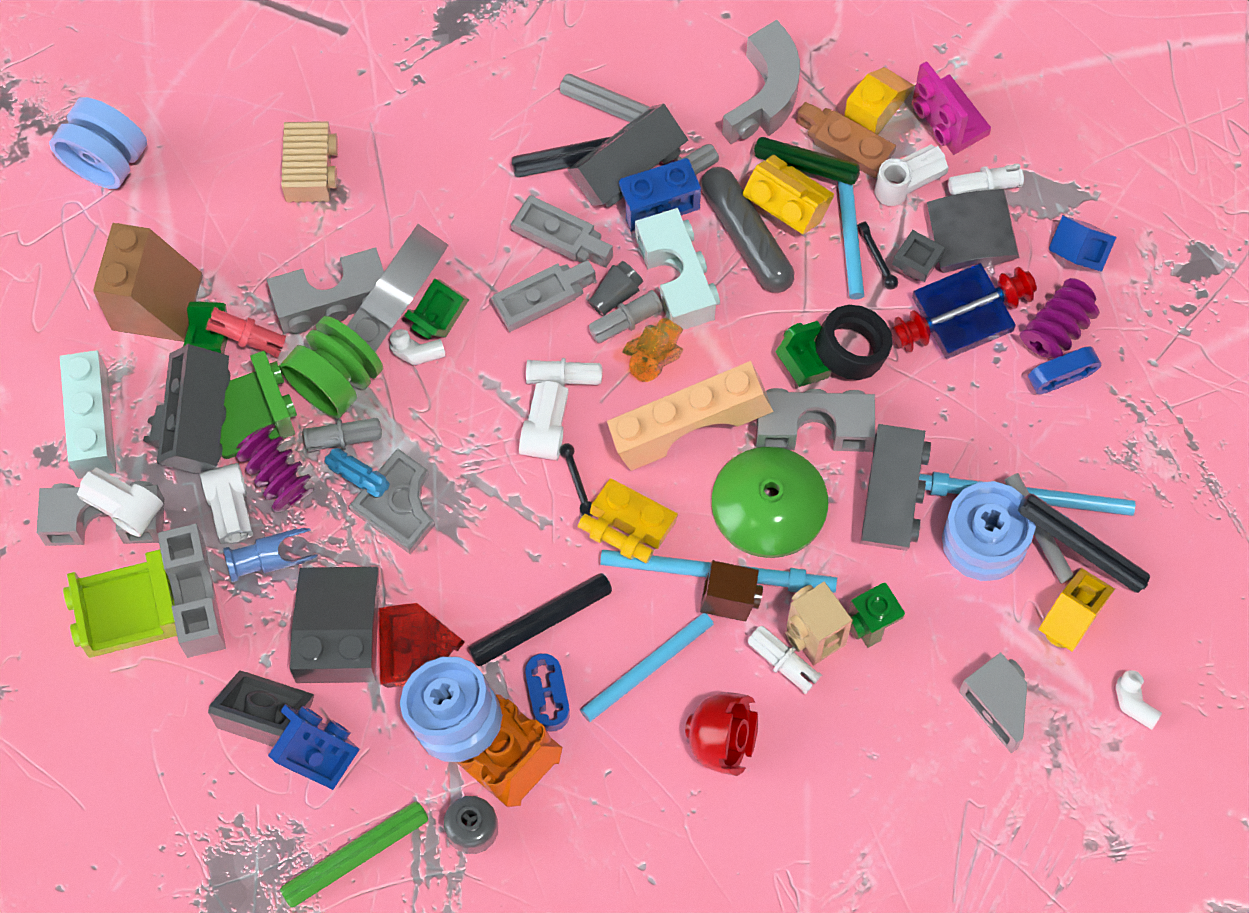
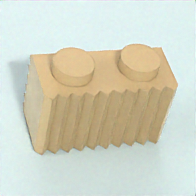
(307, 161)

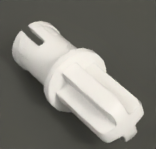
(987, 179)
(563, 372)
(783, 658)

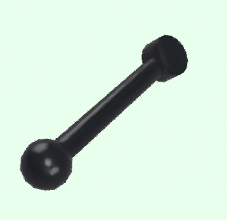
(890, 281)
(567, 451)

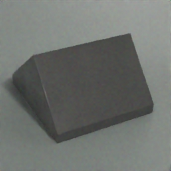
(253, 706)

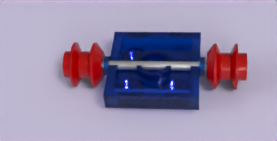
(964, 310)

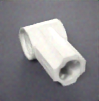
(909, 173)
(544, 430)
(226, 496)
(126, 505)

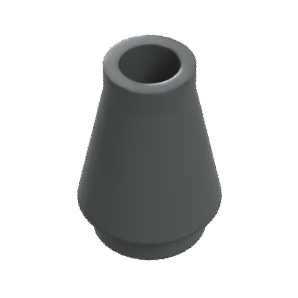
(616, 288)

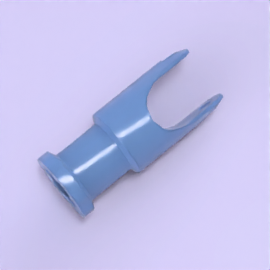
(262, 556)

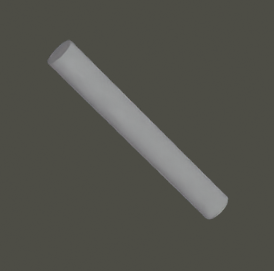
(1044, 539)

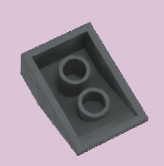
(335, 625)

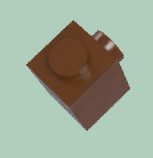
(730, 591)

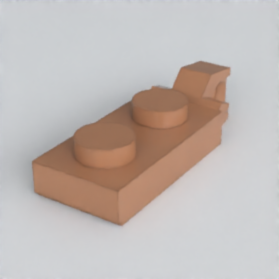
(845, 138)

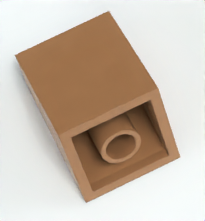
(145, 284)

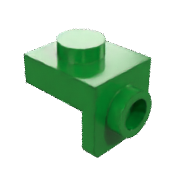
(437, 310)
(197, 334)
(800, 355)
(873, 613)

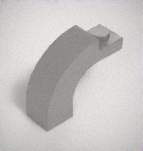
(778, 62)
(397, 286)

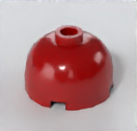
(723, 732)

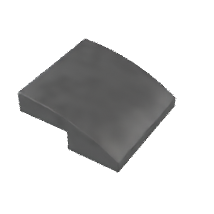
(973, 229)

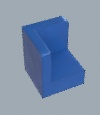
(1082, 243)

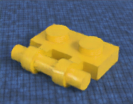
(631, 513)

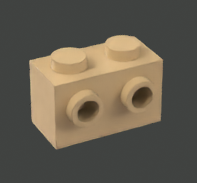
(817, 623)

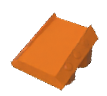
(515, 758)

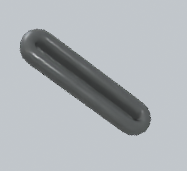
(747, 230)

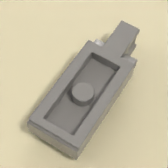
(561, 232)
(542, 293)

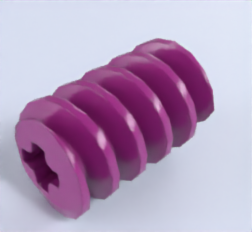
(1061, 320)
(273, 469)

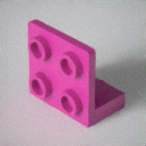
(947, 110)

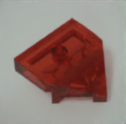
(410, 639)

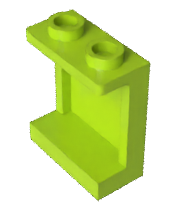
(121, 607)

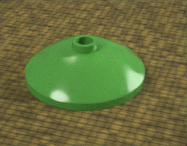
(765, 523)

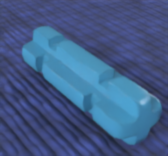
(357, 472)

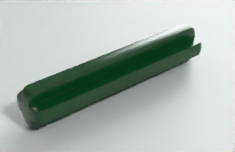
(808, 160)

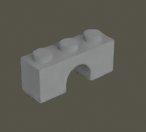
(303, 306)
(846, 414)
(65, 517)
(193, 591)

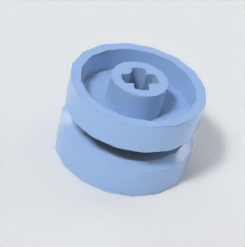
(98, 143)
(986, 532)
(451, 709)

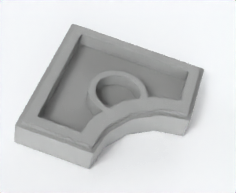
(399, 510)

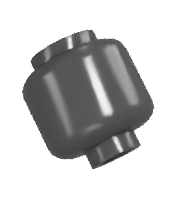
(471, 838)

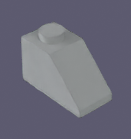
(999, 698)

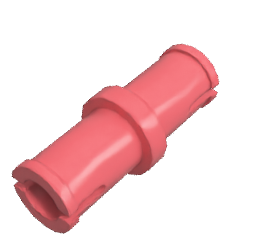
(245, 332)

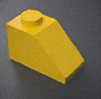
(877, 99)
(1075, 610)

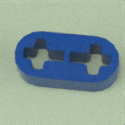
(1064, 370)
(556, 691)

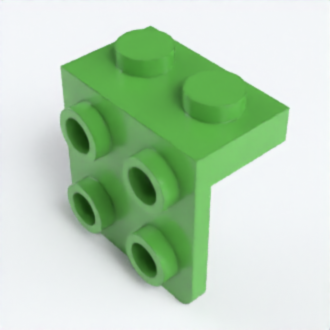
(254, 403)

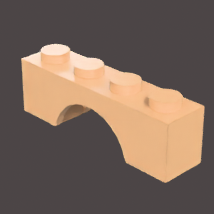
(723, 399)

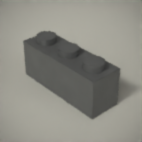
(632, 150)
(193, 409)
(895, 487)

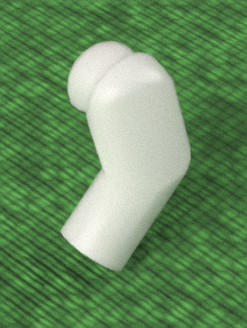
(413, 352)
(1131, 699)

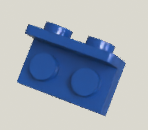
(661, 191)
(313, 747)

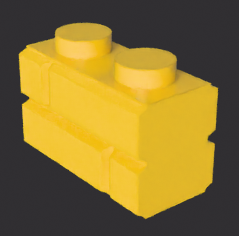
(788, 194)

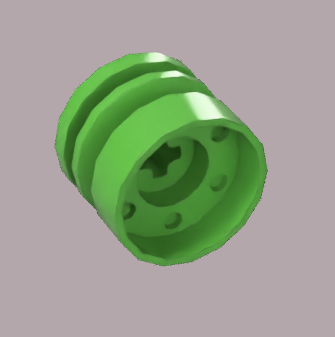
(331, 367)

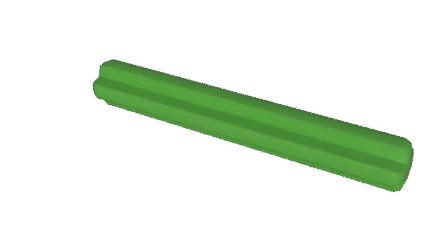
(354, 854)

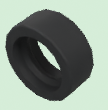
(867, 324)

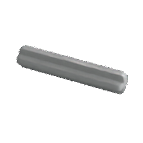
(601, 98)

